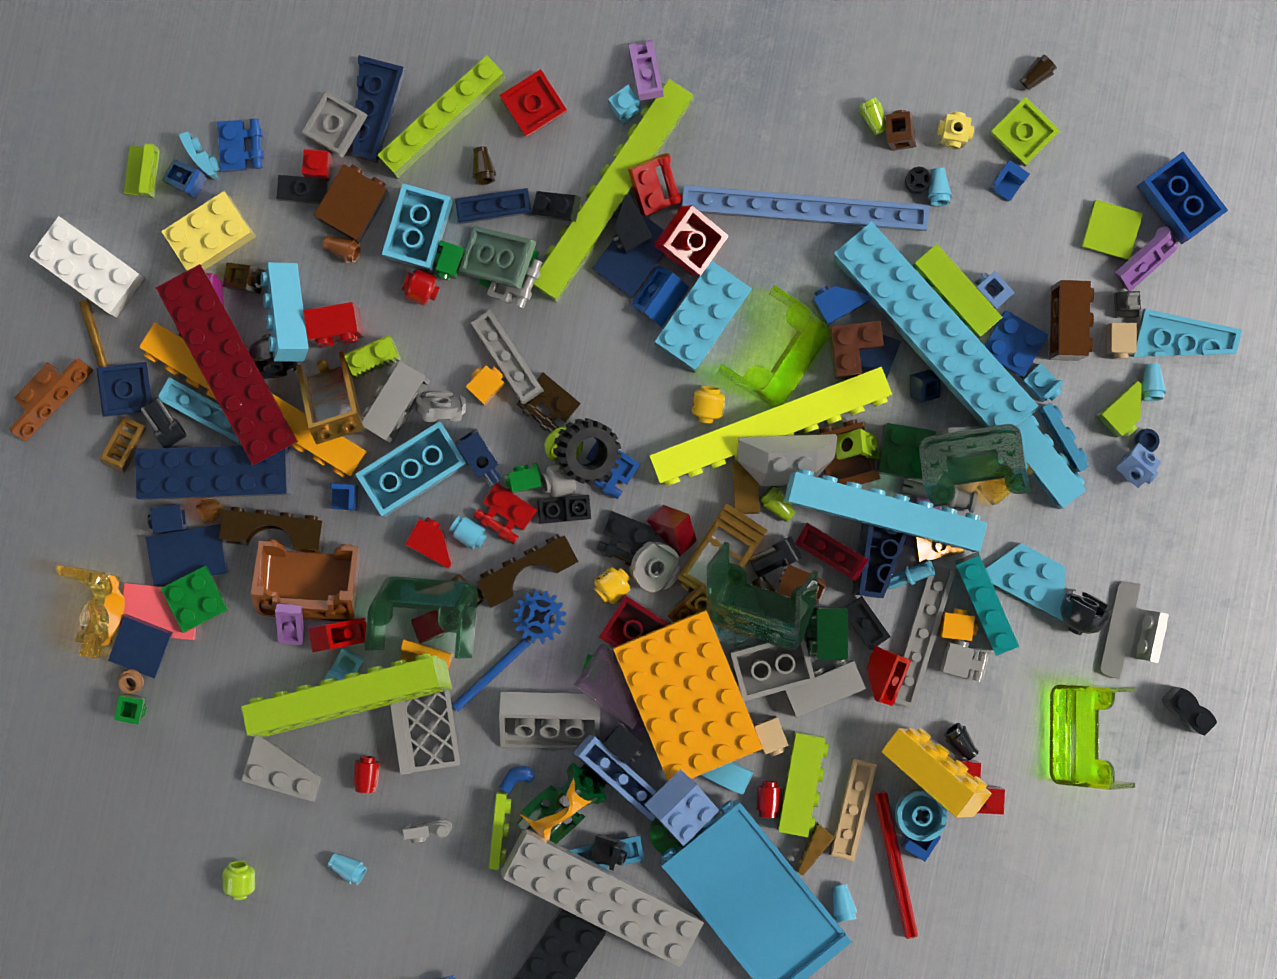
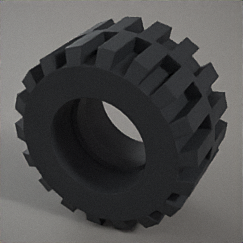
(605, 457)

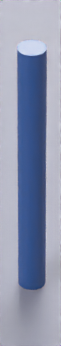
(491, 674)

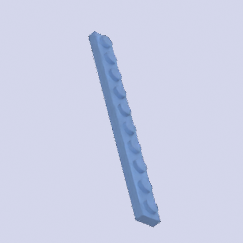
(806, 208)

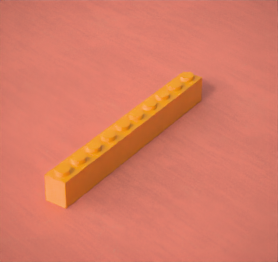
(173, 351)

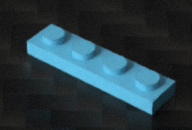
(197, 407)

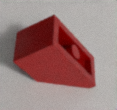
(430, 542)
(337, 634)
(886, 674)

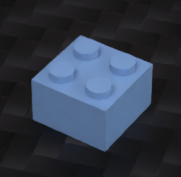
(682, 807)

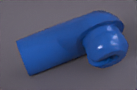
(517, 774)

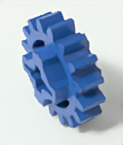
(533, 606)

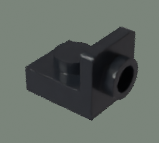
(609, 852)

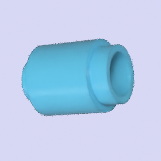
(467, 532)

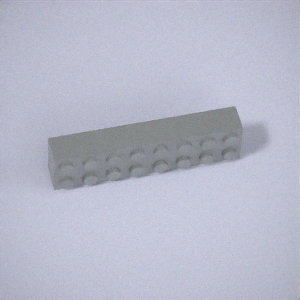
(601, 897)

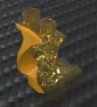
(102, 613)

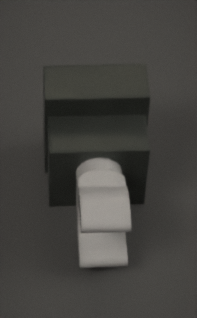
(1127, 304)

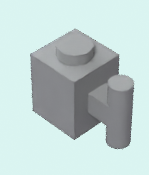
(958, 660)

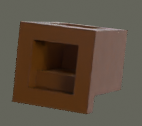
(903, 139)

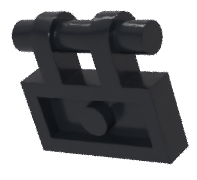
(627, 531)

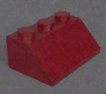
(630, 622)

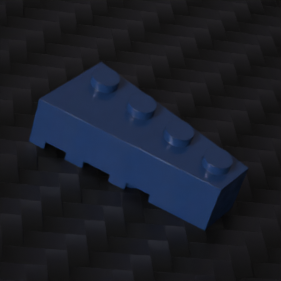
(882, 550)

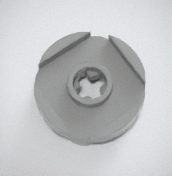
(440, 406)
(642, 563)

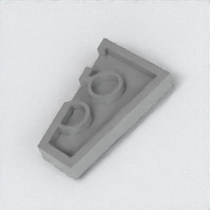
(275, 770)

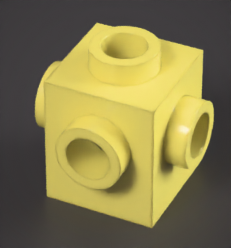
(949, 136)

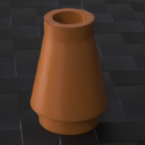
(345, 249)

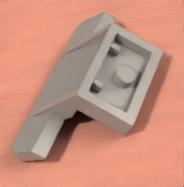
(1131, 632)

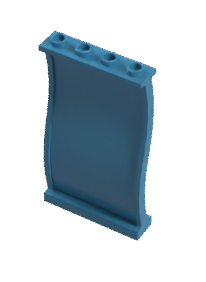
(754, 898)

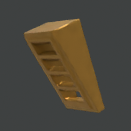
(130, 447)
(815, 847)

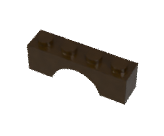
(241, 526)
(499, 585)

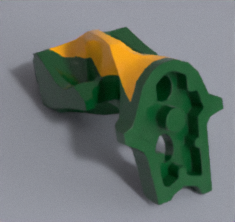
(581, 790)

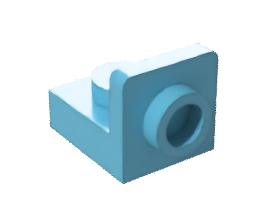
(1043, 383)

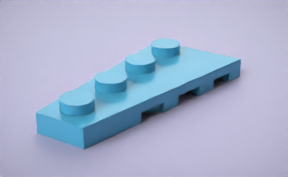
(1176, 335)

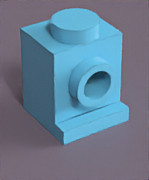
(625, 104)

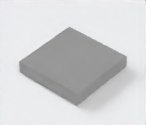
(334, 124)

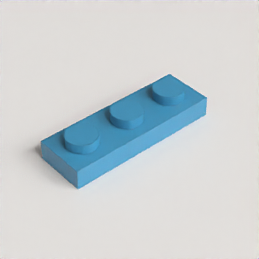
(1064, 437)

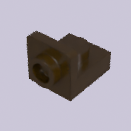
(242, 277)

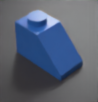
(837, 302)

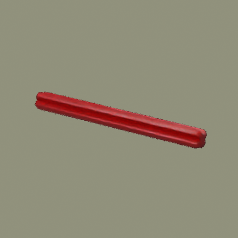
(895, 865)

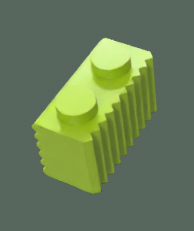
(372, 356)

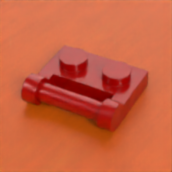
(647, 184)

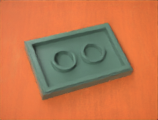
(497, 257)

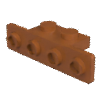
(46, 394)

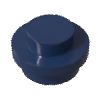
(1148, 439)

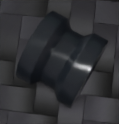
(921, 176)

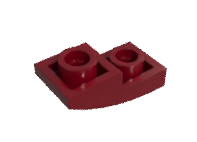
(427, 627)

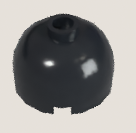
(265, 361)
(1084, 613)

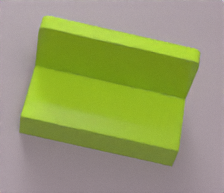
(141, 170)

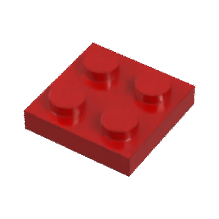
(533, 103)

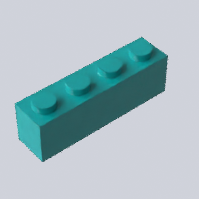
(987, 603)

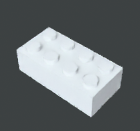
(87, 267)

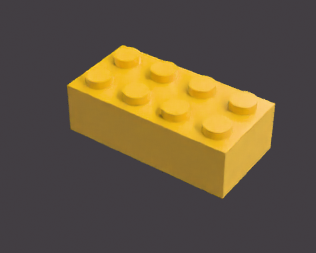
(937, 772)

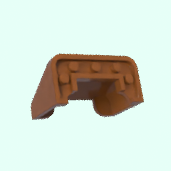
(317, 582)

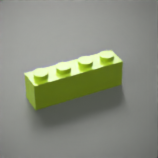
(957, 291)
(801, 783)

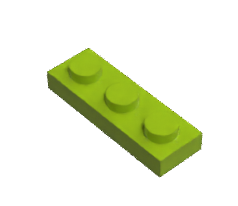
(500, 830)

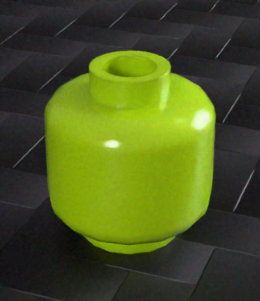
(238, 880)

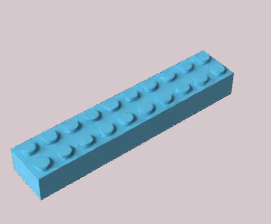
(933, 330)

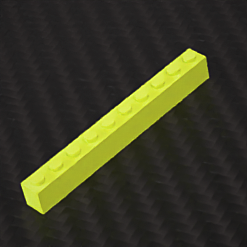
(779, 421)

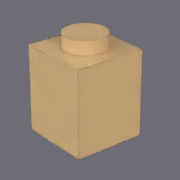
(1121, 340)
(771, 736)

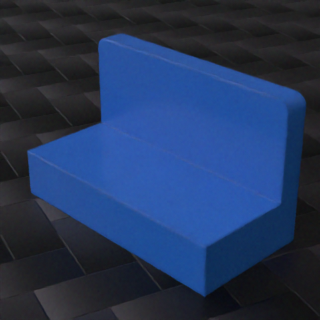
(660, 295)

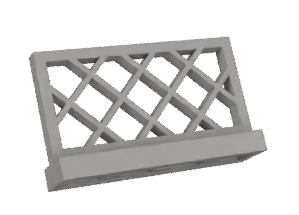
(404, 740)

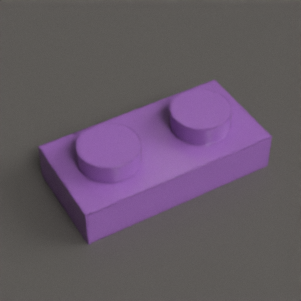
(289, 624)

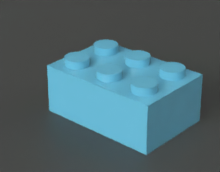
(417, 227)

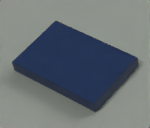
(630, 269)
(185, 551)

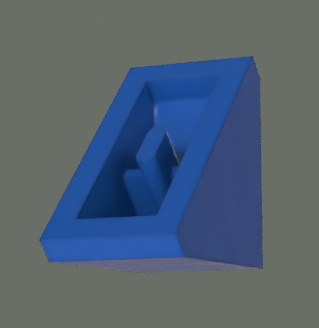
(185, 178)

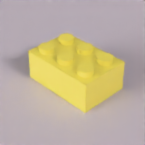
(209, 233)

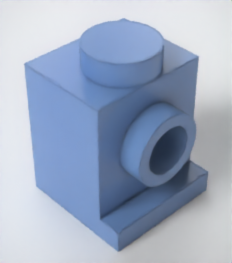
(1002, 290)

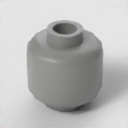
(557, 482)

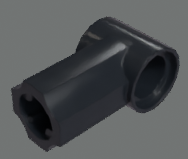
(166, 428)
(779, 555)

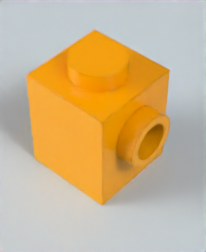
(485, 383)
(958, 625)

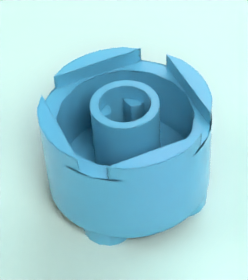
(906, 811)

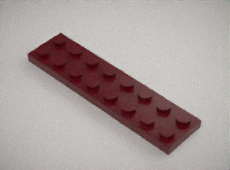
(226, 364)

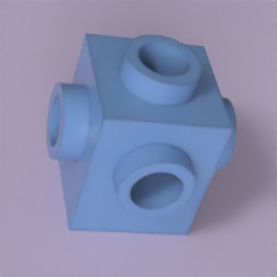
(1139, 466)

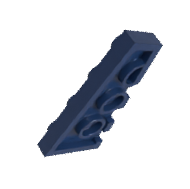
(377, 96)

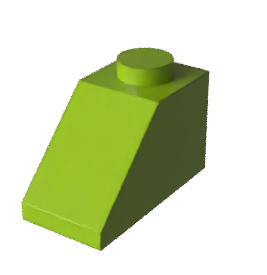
(1123, 412)

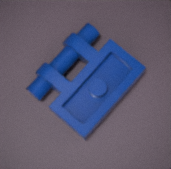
(232, 145)
(624, 472)

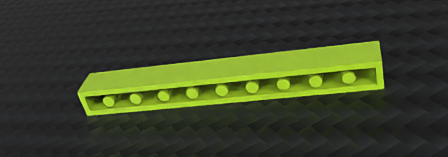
(607, 197)

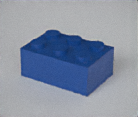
(1182, 198)

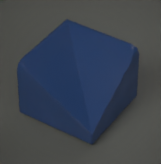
(924, 386)

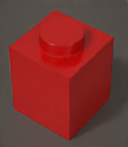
(317, 164)

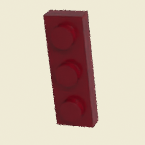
(831, 551)

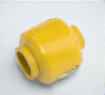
(708, 404)
(612, 585)

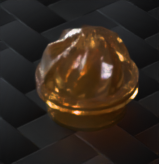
(209, 509)

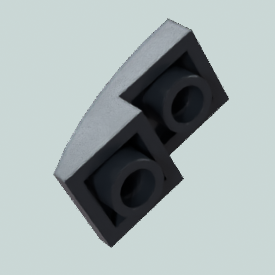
(564, 509)

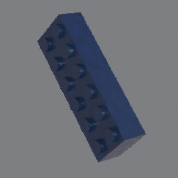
(209, 473)

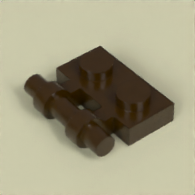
(555, 399)

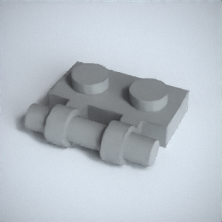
(506, 293)
(420, 831)

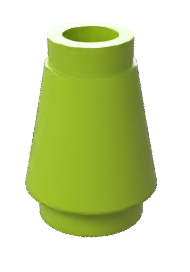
(873, 115)
(774, 502)

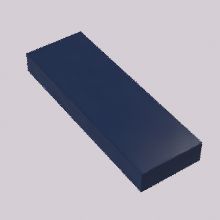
(493, 206)

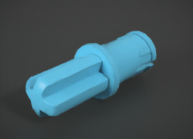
(912, 574)

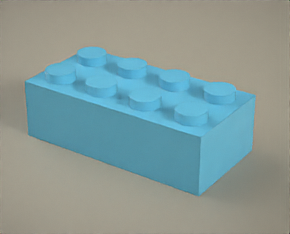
(703, 316)
(411, 469)

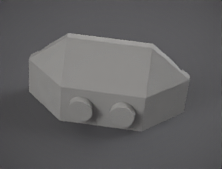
(775, 457)

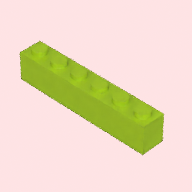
(441, 116)

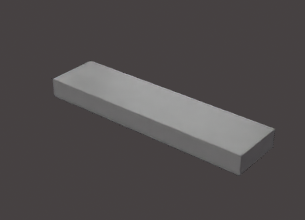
(506, 357)

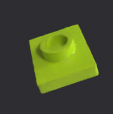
(863, 443)

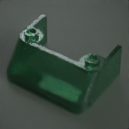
(452, 599)
(755, 610)

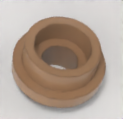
(128, 687)

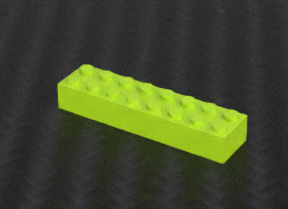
(347, 696)

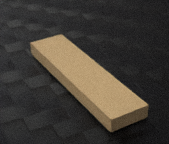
(853, 809)

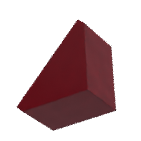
(674, 528)

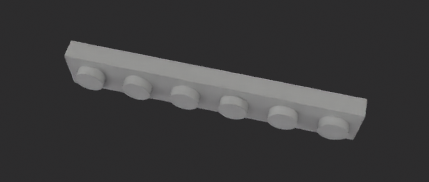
(925, 630)

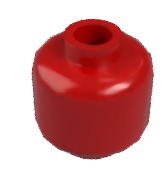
(420, 287)

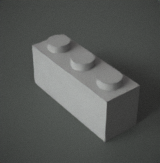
(829, 687)

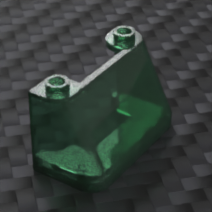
(972, 458)

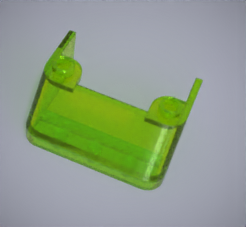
(777, 386)
(1076, 736)

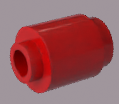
(366, 774)
(769, 799)

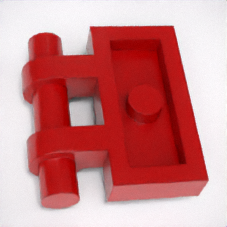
(509, 506)

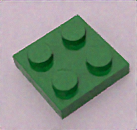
(194, 599)

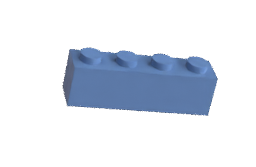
(616, 774)

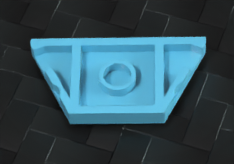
(1030, 578)

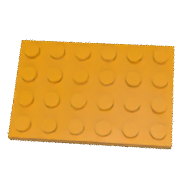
(688, 697)

